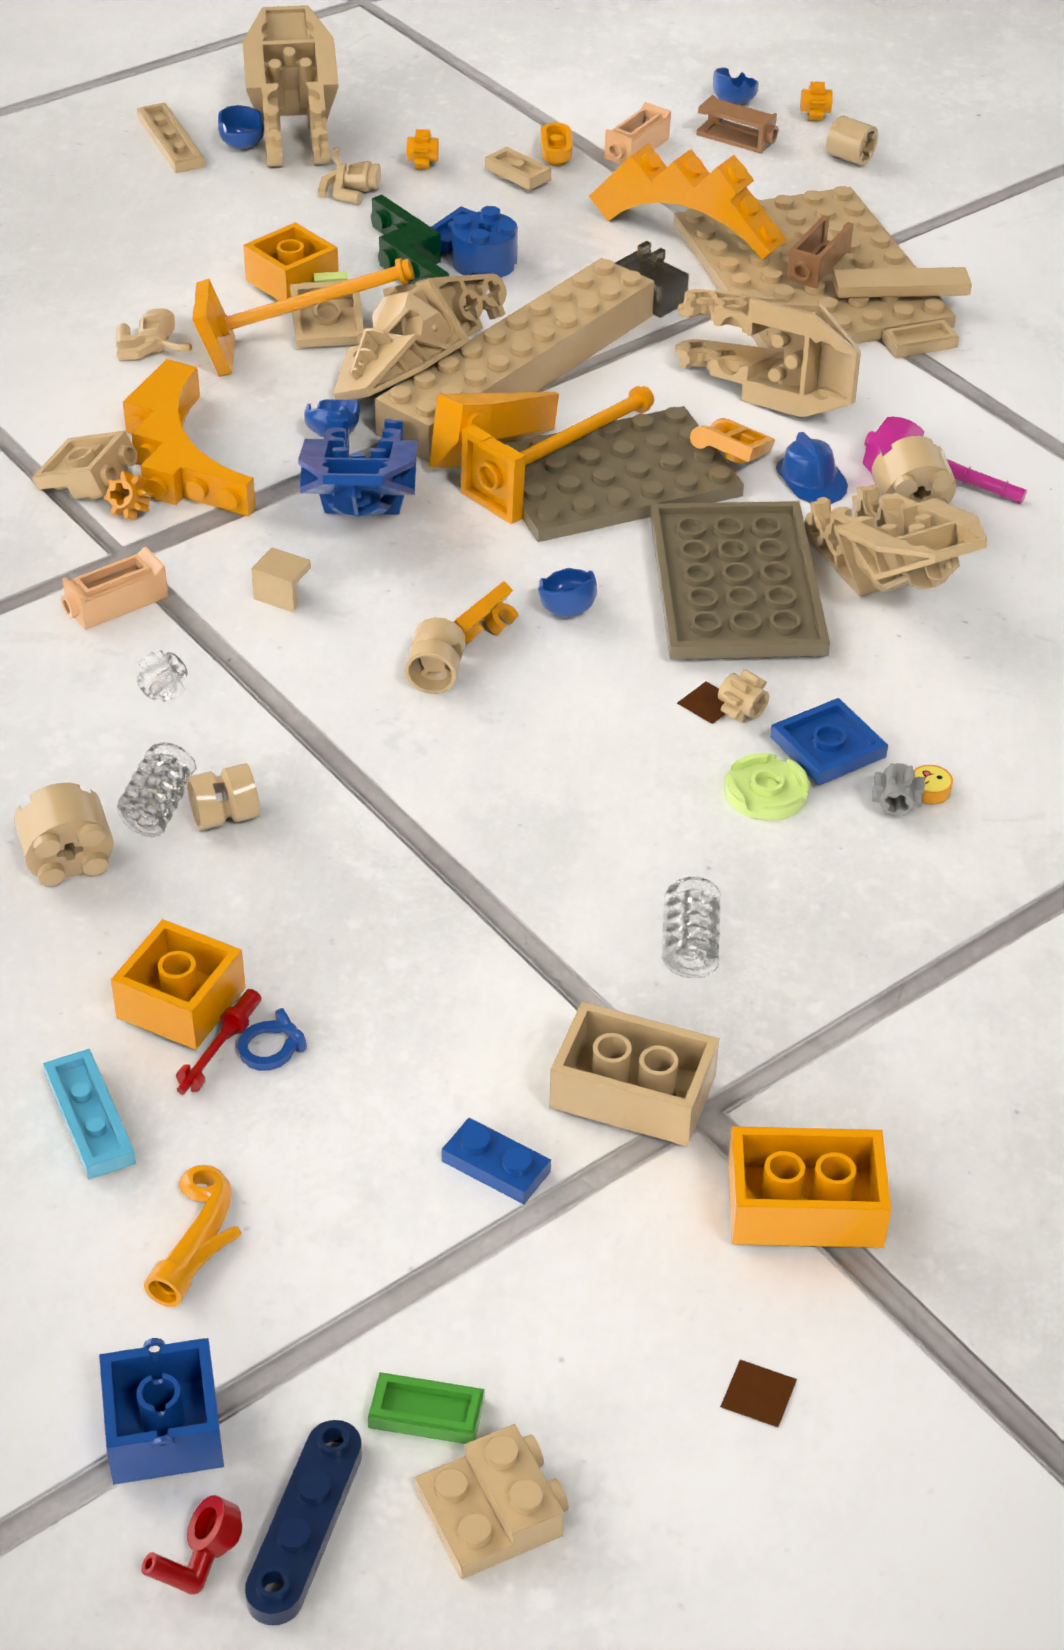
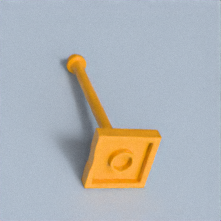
(217, 328)
(496, 472)

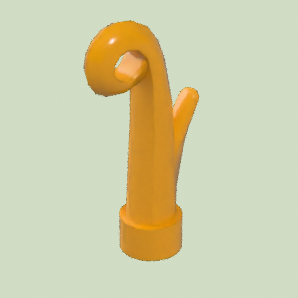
(173, 1275)

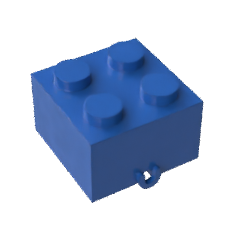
(160, 1410)

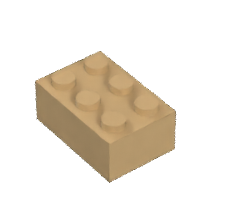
(634, 1073)

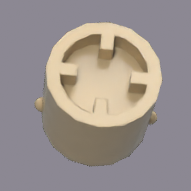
(852, 140)

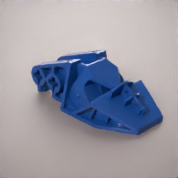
(357, 483)

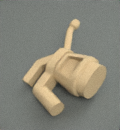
(356, 176)
(151, 338)

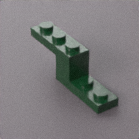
(406, 238)

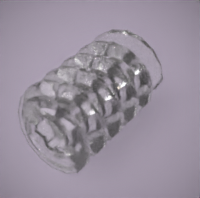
(156, 789)
(691, 927)

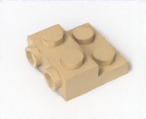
(329, 322)
(87, 464)
(493, 1501)

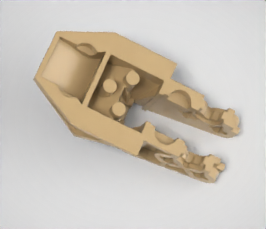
(291, 73)
(416, 329)
(806, 378)
(892, 540)

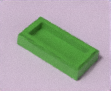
(426, 1408)

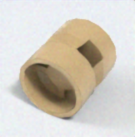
(435, 655)
(238, 794)

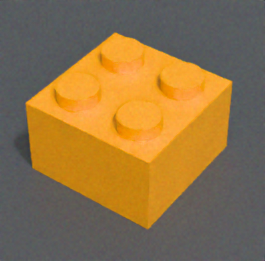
(287, 258)
(178, 983)

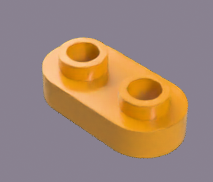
(556, 143)

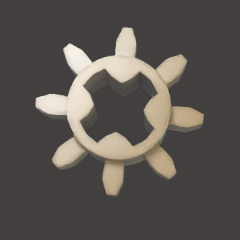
(743, 695)

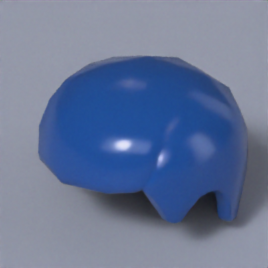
(734, 90)
(240, 126)
(318, 418)
(568, 592)

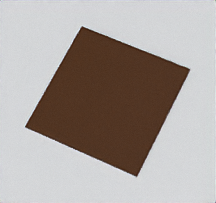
(704, 702)
(758, 1393)

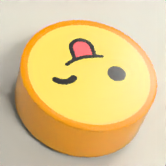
(937, 783)

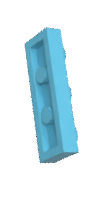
(89, 1114)

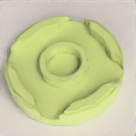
(766, 787)

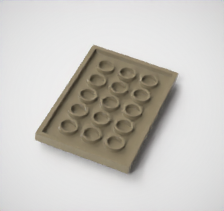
(620, 472)
(737, 580)

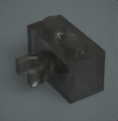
(669, 281)

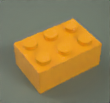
(808, 1187)

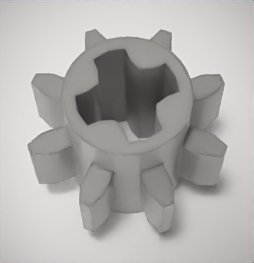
(898, 789)

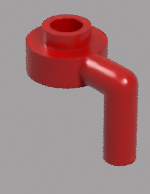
(210, 1534)

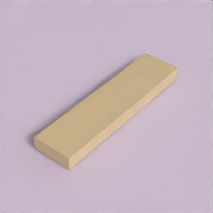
(170, 137)
(902, 282)

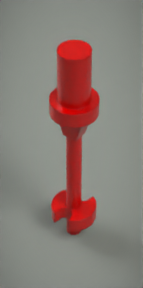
(233, 1021)

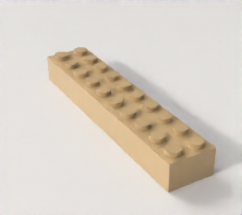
(525, 347)

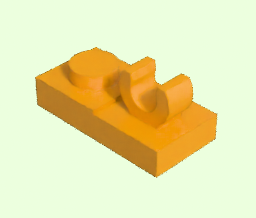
(488, 608)

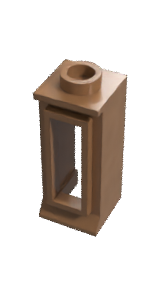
(737, 134)
(815, 255)

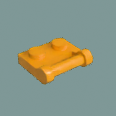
(735, 439)

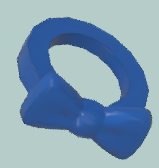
(295, 1042)

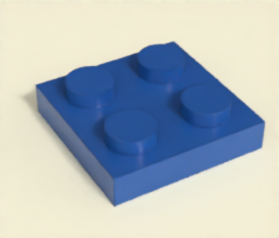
(829, 741)

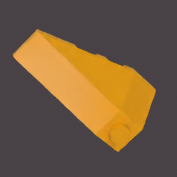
(502, 415)

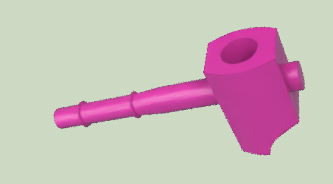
(898, 428)

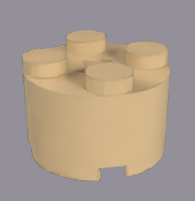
(915, 471)
(64, 833)

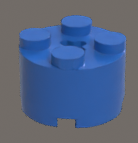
(484, 242)

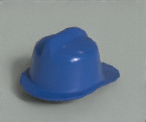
(812, 470)

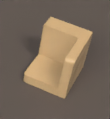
(277, 578)

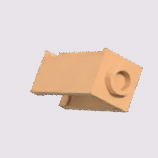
(644, 127)
(115, 589)

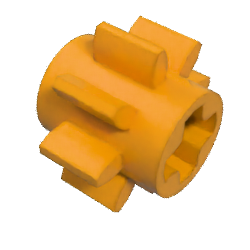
(816, 101)
(422, 149)
(128, 505)

